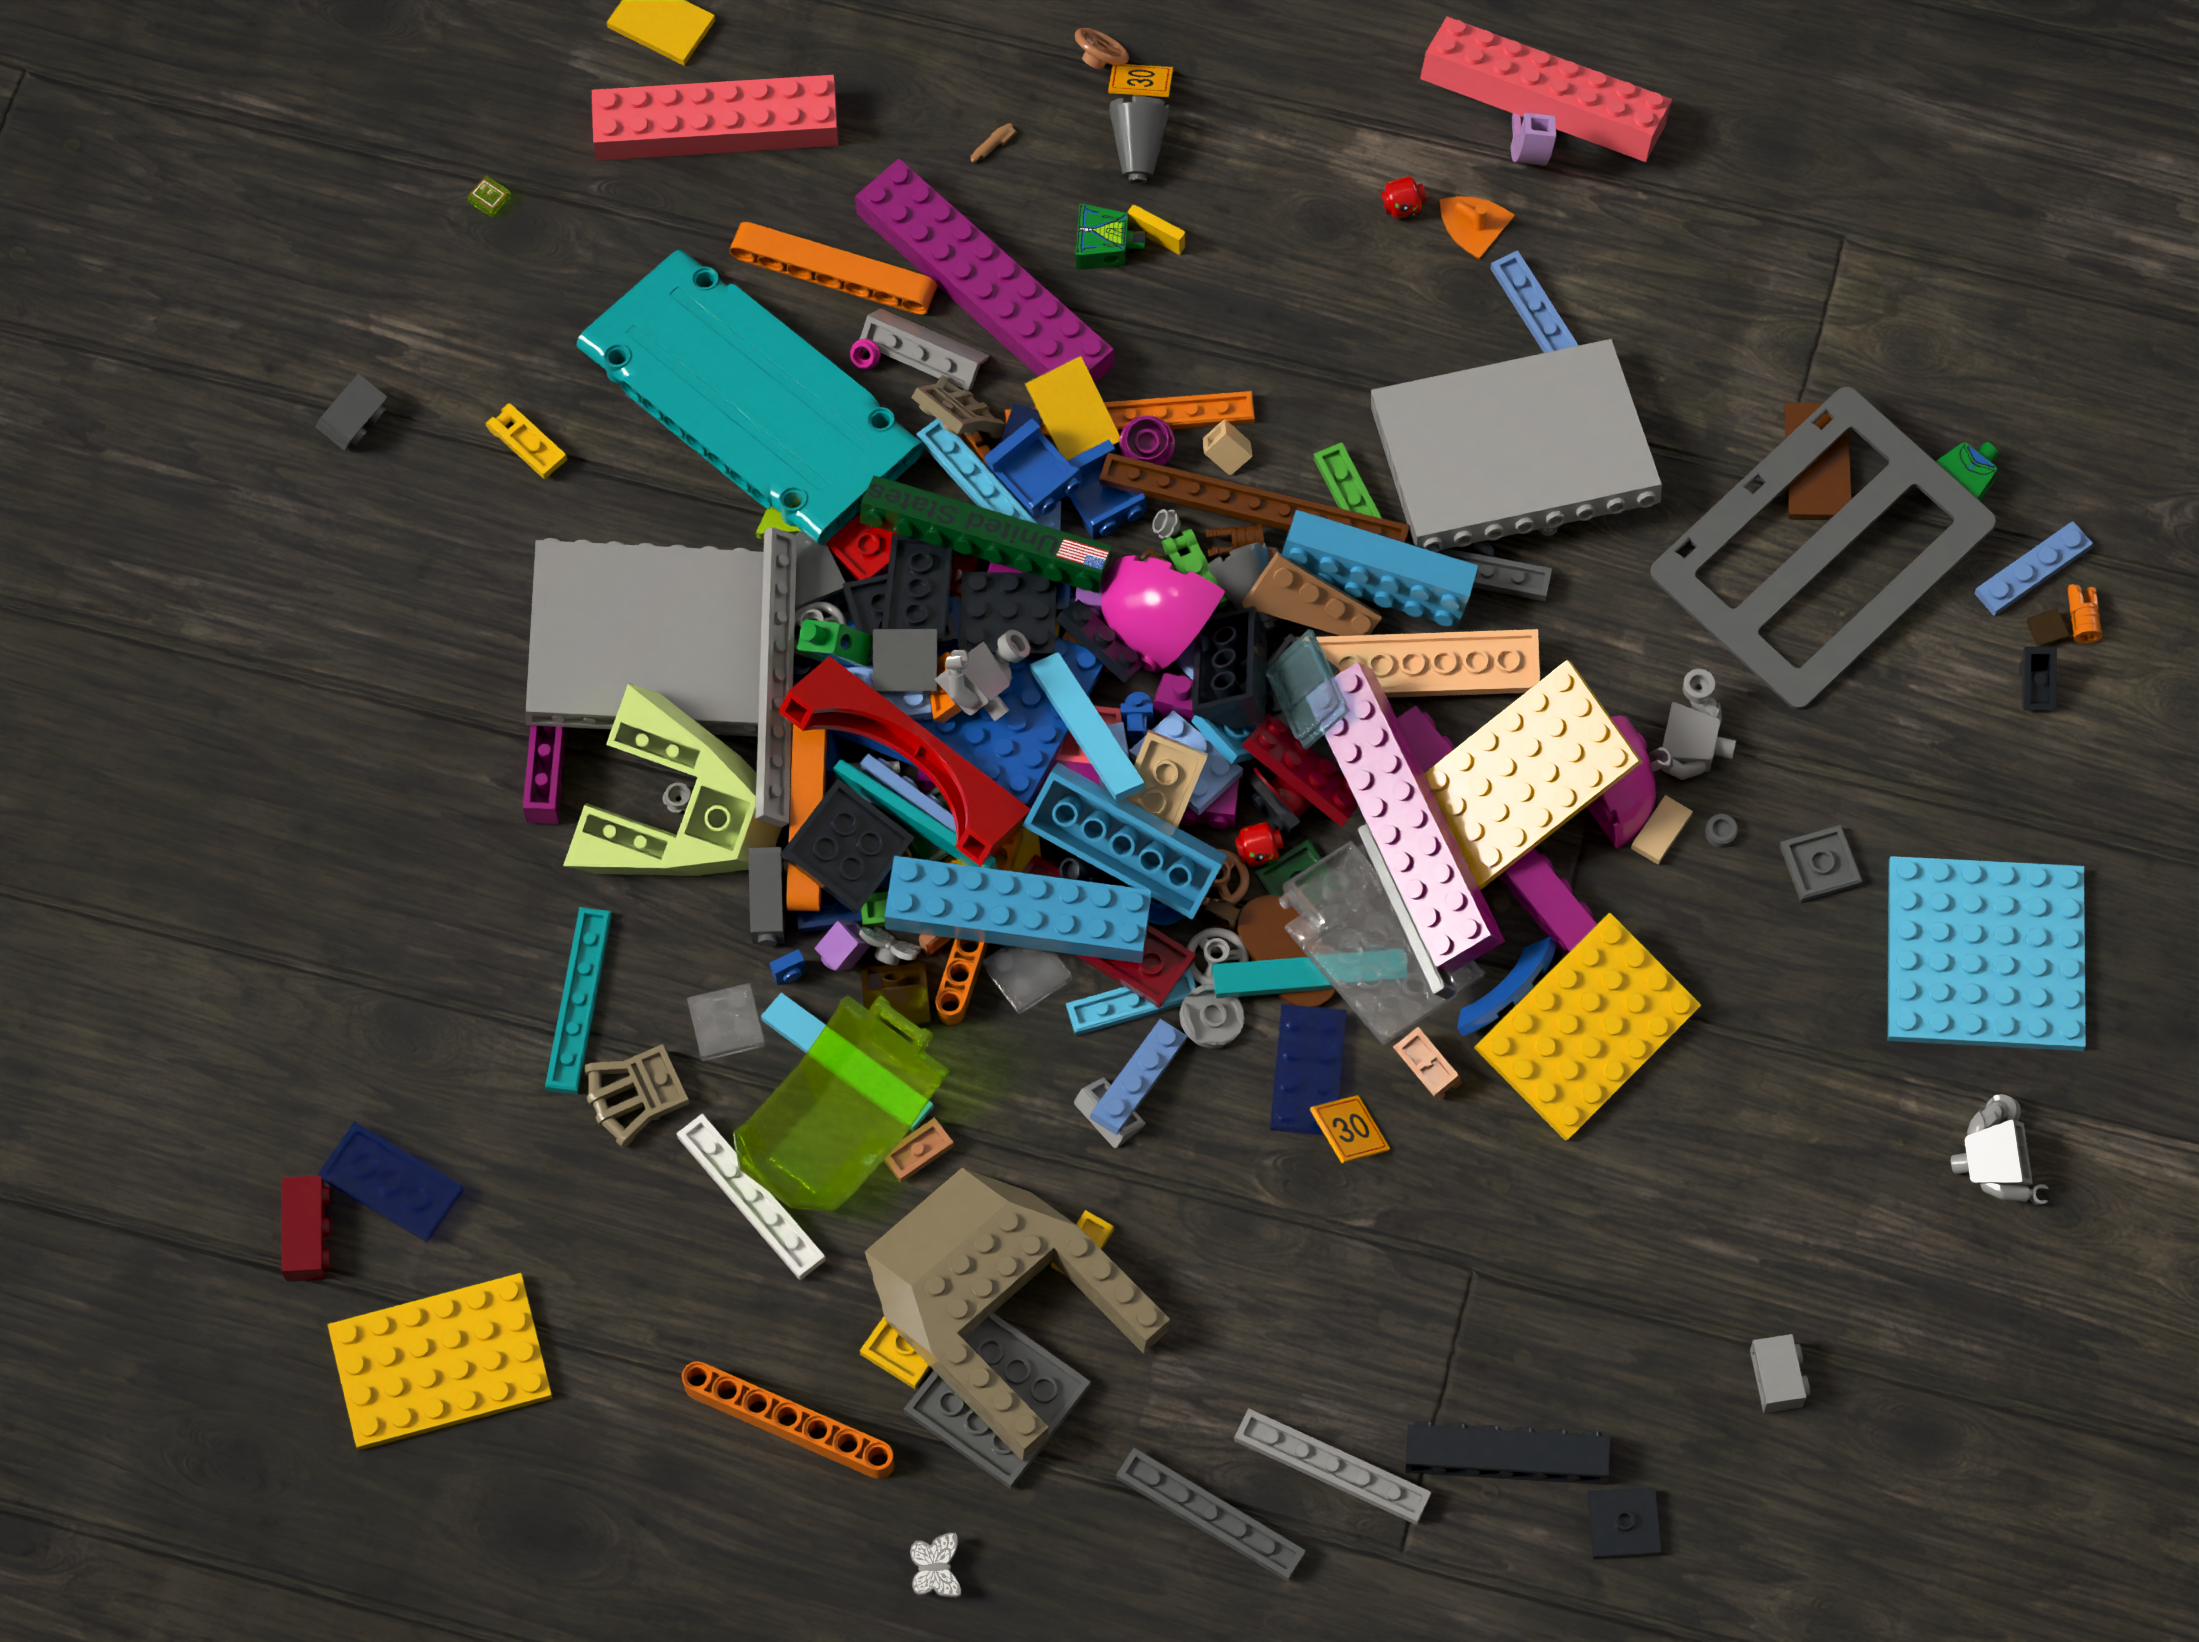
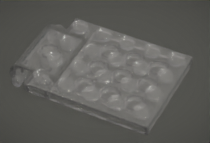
(1361, 945)

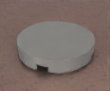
(1209, 1019)

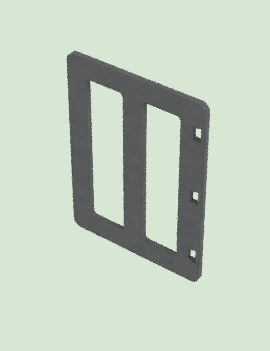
(1740, 626)

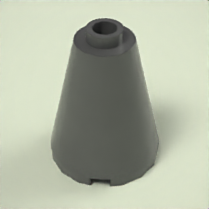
(1138, 135)
(1240, 573)

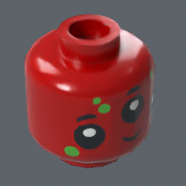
(1403, 197)
(1259, 844)

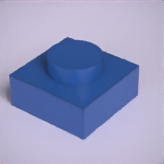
(788, 968)

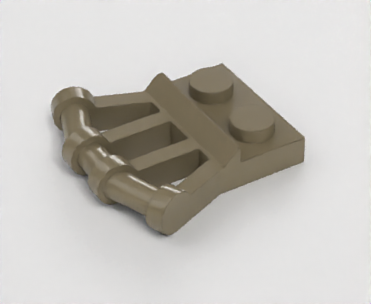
(957, 409)
(656, 1086)

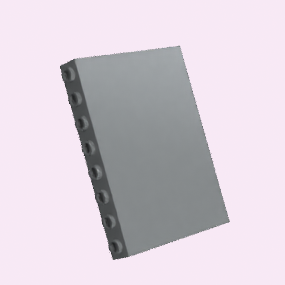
(1515, 446)
(647, 618)

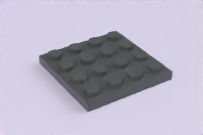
(1028, 1369)

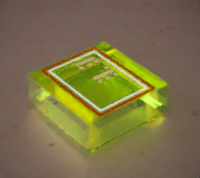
(488, 196)

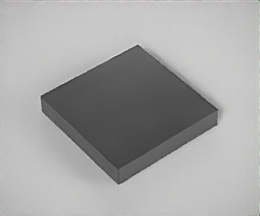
(905, 661)
(1821, 863)

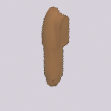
(998, 137)

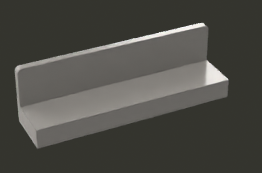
(923, 348)

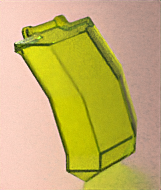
(840, 1108)

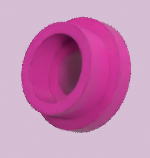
(857, 354)

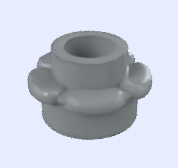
(1166, 523)
(674, 791)

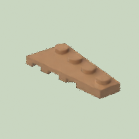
(1307, 599)

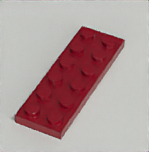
(1162, 963)

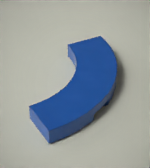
(1512, 989)

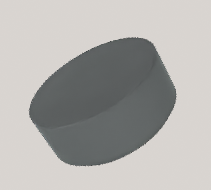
(1721, 830)

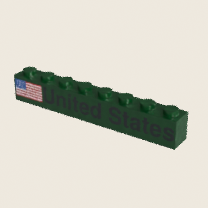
(986, 534)

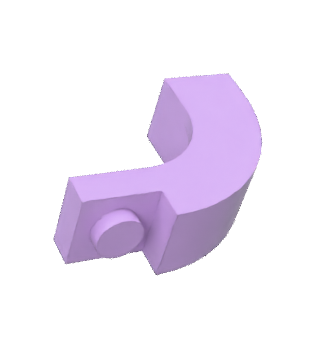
(1533, 138)

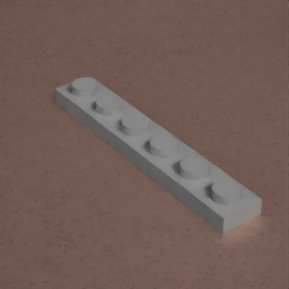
(1332, 1466)

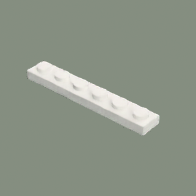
(751, 1198)

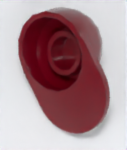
(1286, 794)

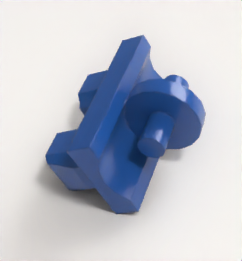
(1137, 716)

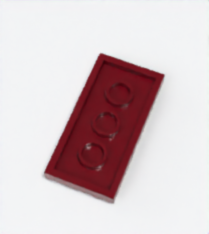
(1302, 769)

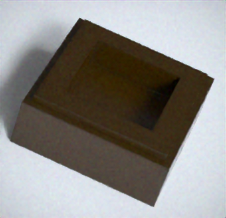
(2048, 628)

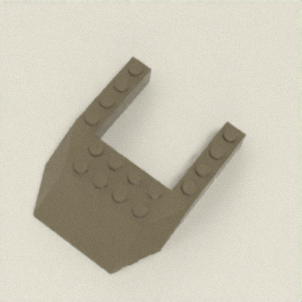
(964, 1259)

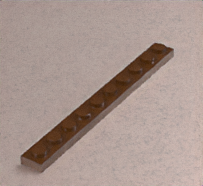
(1231, 498)

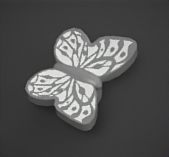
(889, 949)
(935, 1567)

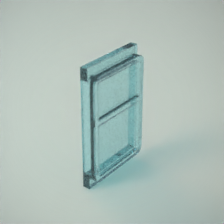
(1307, 690)

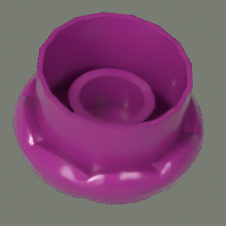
(1147, 440)

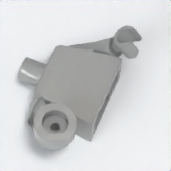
(978, 676)
(1693, 731)
(1998, 1153)

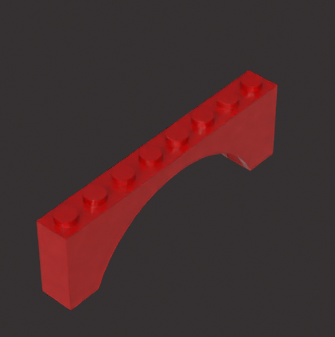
(839, 700)

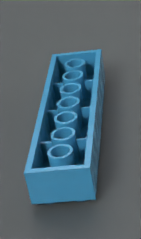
(1018, 909)

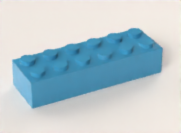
(1381, 568)
(1124, 840)

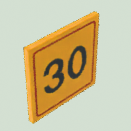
(1140, 80)
(1350, 1129)

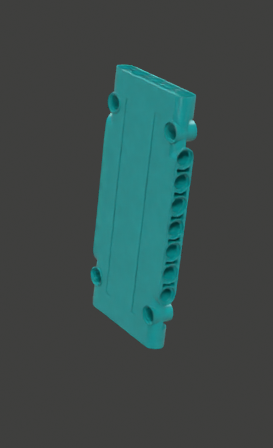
(749, 395)

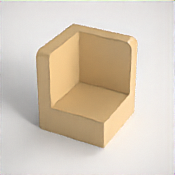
(1227, 447)

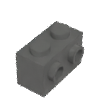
(351, 412)

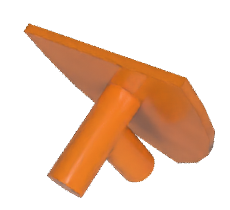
(1474, 222)

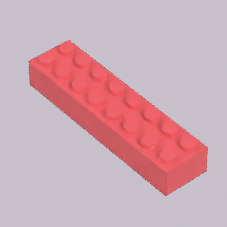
(1538, 83)
(714, 117)

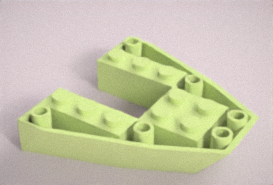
(719, 815)

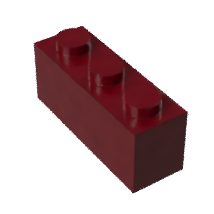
(305, 1228)

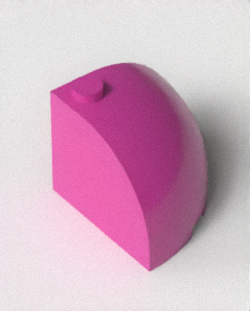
(1156, 607)
(1631, 801)

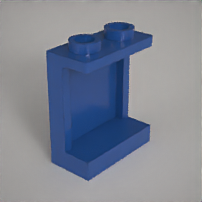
(1033, 470)
(1100, 506)

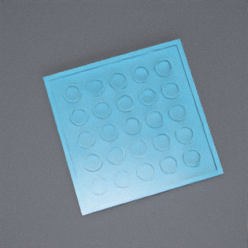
(1986, 953)

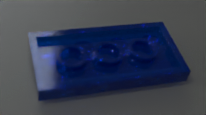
(1306, 1066)
(390, 1182)

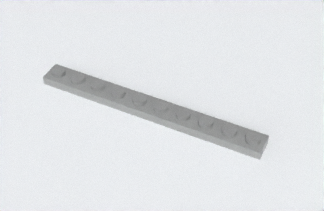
(776, 677)

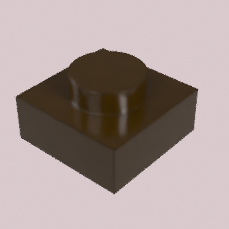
(1222, 914)

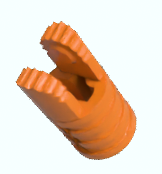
(2084, 614)

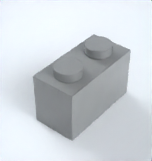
(1779, 1373)

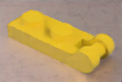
(527, 441)

